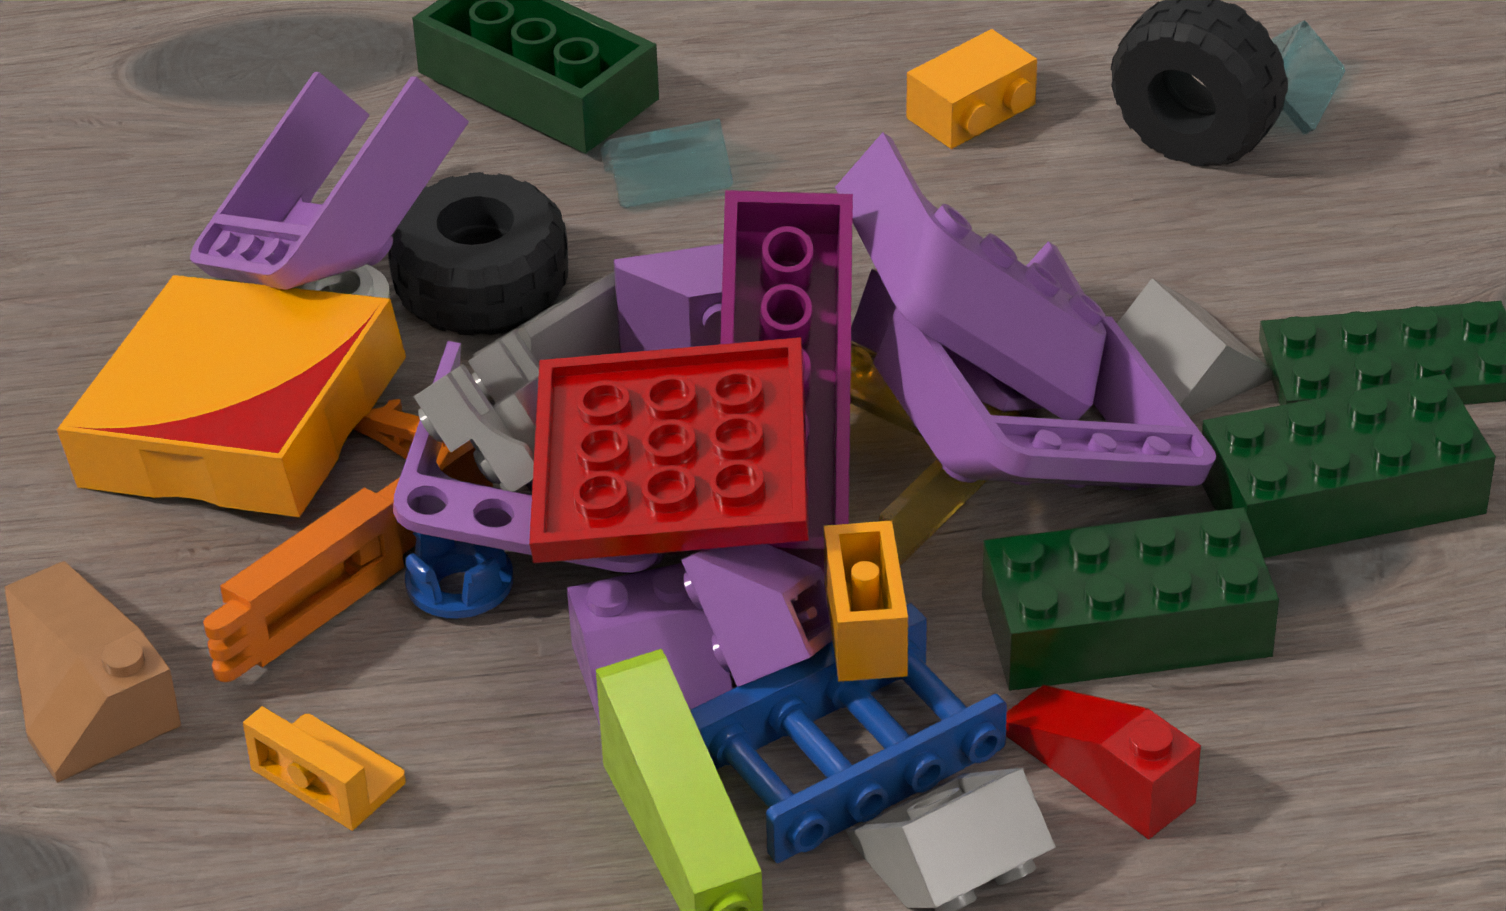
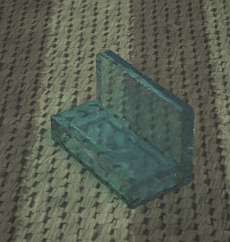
(1311, 75)
(668, 163)

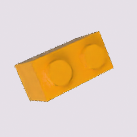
(971, 88)
(865, 601)

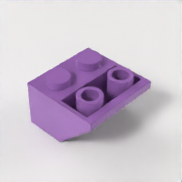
(760, 606)

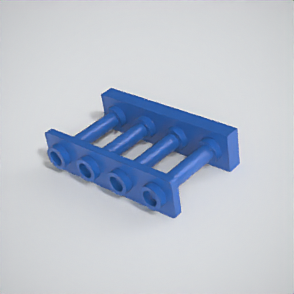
(808, 690)

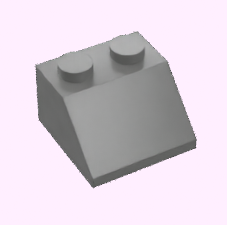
(956, 839)

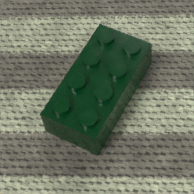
(540, 64)
(1350, 465)
(1128, 598)

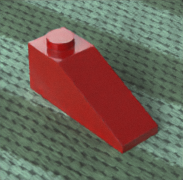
(1111, 753)

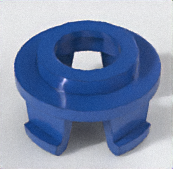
(486, 576)

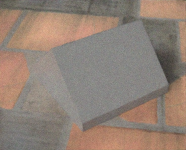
(575, 325)
(1190, 349)

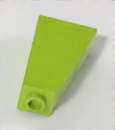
(674, 788)

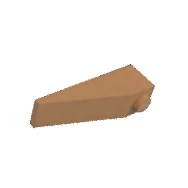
(84, 673)

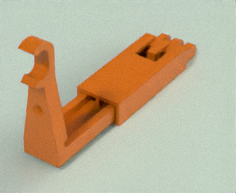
(323, 564)

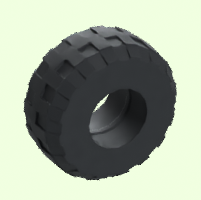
(1173, 109)
(479, 254)

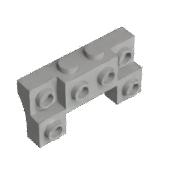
(462, 410)

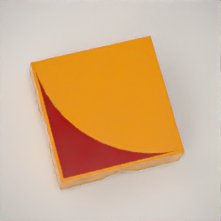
(233, 394)

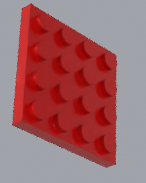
(670, 451)

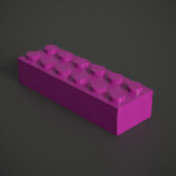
(793, 279)

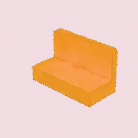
(321, 766)

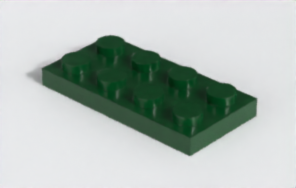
(1385, 347)

